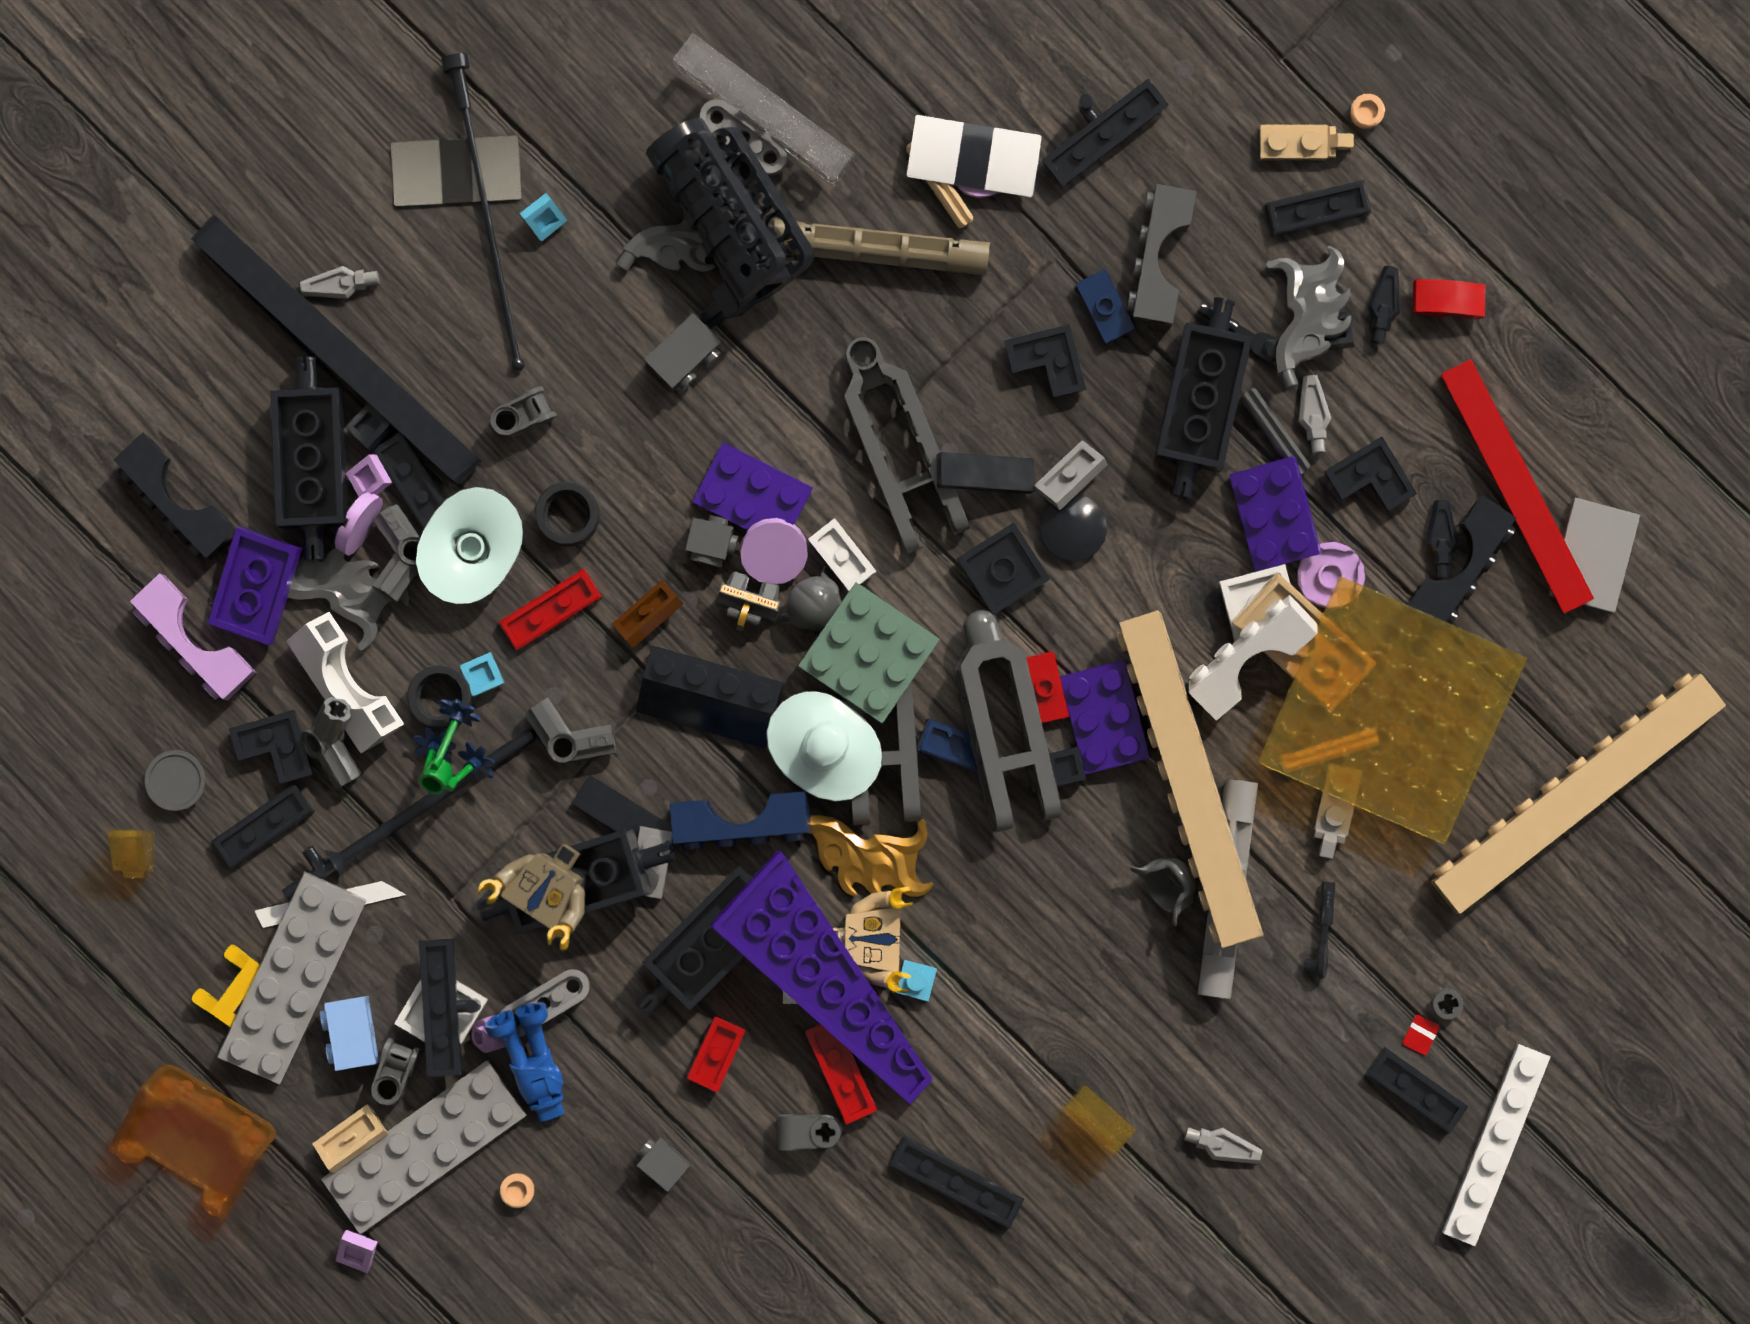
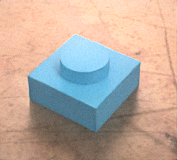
(543, 217)
(482, 674)
(921, 980)

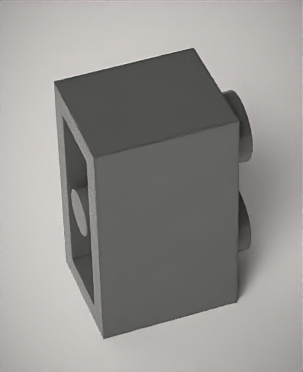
(684, 353)

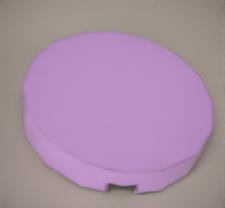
(359, 523)
(773, 551)
(1320, 573)

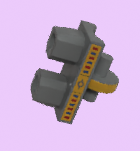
(748, 606)

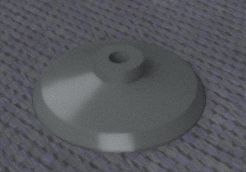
(174, 780)

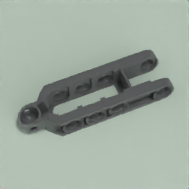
(868, 373)
(985, 643)
(905, 757)

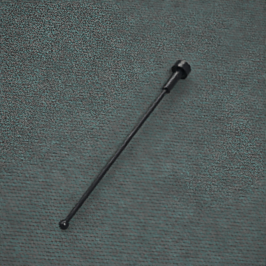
(456, 65)

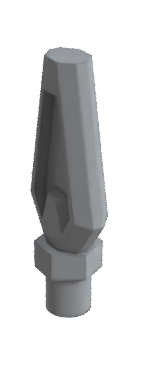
(338, 283)
(1314, 413)
(1224, 1145)

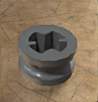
(1455, 1010)

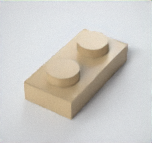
(350, 1138)

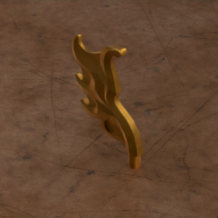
(871, 861)

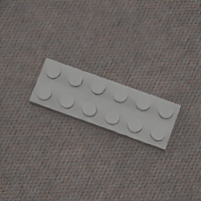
(291, 978)
(424, 1146)

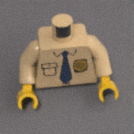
(874, 937)

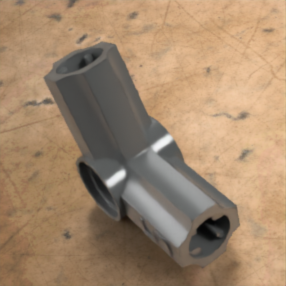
(400, 537)
(326, 739)
(586, 742)

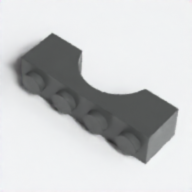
(1155, 298)

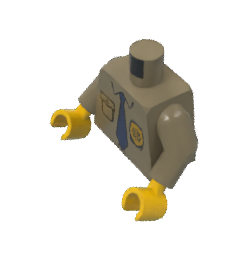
(543, 890)

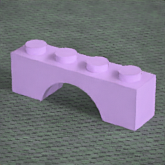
(164, 608)

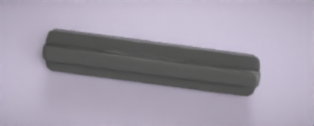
(1272, 428)

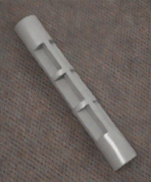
(1219, 962)

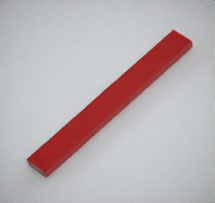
(1517, 486)

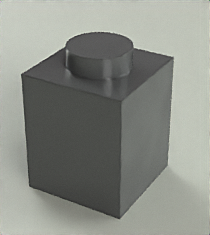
(662, 1163)

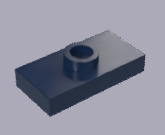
(1105, 306)
(947, 744)

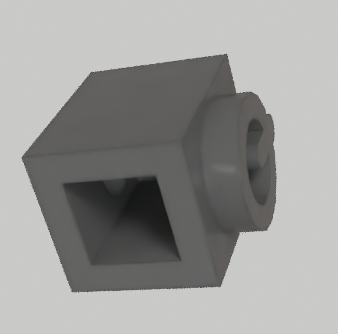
(711, 541)

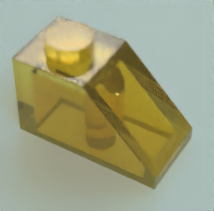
(132, 851)

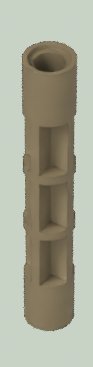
(894, 248)

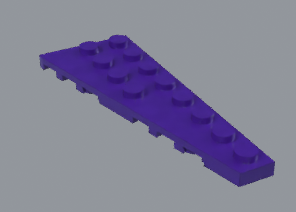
(797, 948)

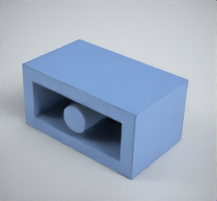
(350, 1033)

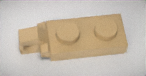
(1302, 142)

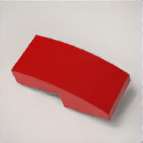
(1447, 298)

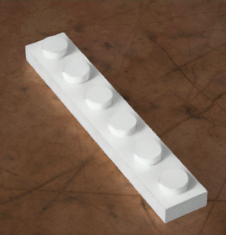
(1496, 1144)

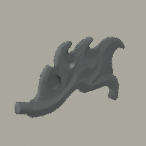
(667, 248)
(1315, 309)
(345, 587)

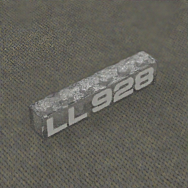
(764, 109)

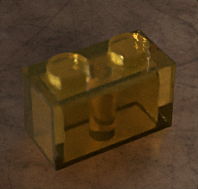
(1098, 1119)

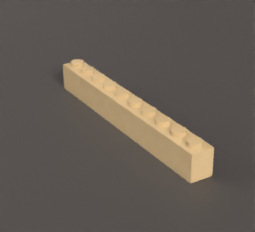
(1190, 778)
(1578, 793)

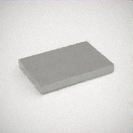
(1601, 547)

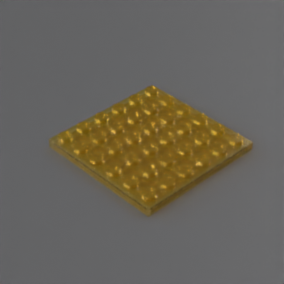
(1392, 710)

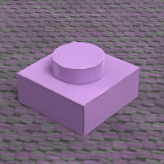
(369, 476)
(356, 1251)

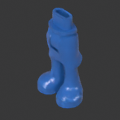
(537, 1075)

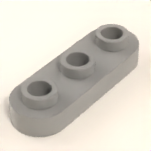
(759, 141)
(557, 993)

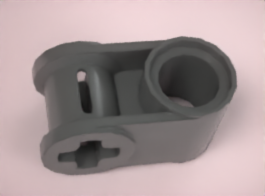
(524, 413)
(395, 1070)
(801, 1133)

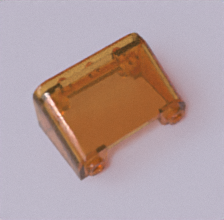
(195, 1136)

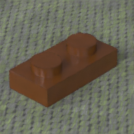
(647, 613)

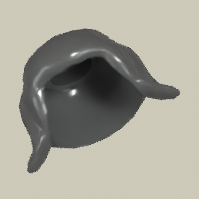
(812, 602)
(1171, 899)

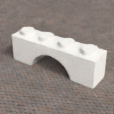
(1282, 629)
(322, 654)

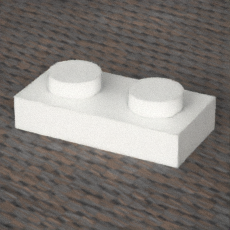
(842, 554)

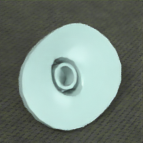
(469, 545)
(824, 746)

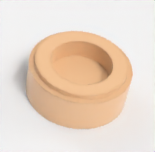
(1367, 111)
(517, 1190)

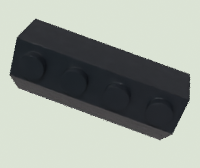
(708, 696)

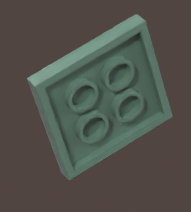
(869, 652)

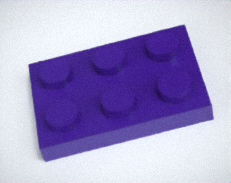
(750, 490)
(1275, 513)
(254, 585)
(1105, 717)

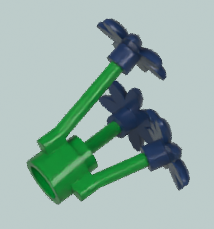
(437, 771)

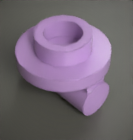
(482, 1039)

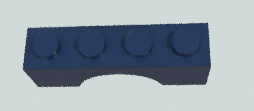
(698, 822)

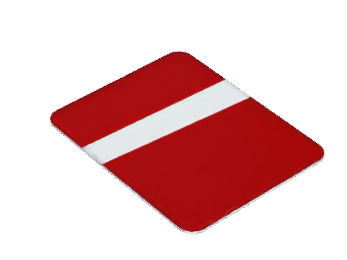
(1421, 1034)

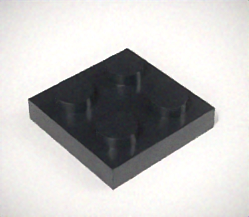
(1003, 569)

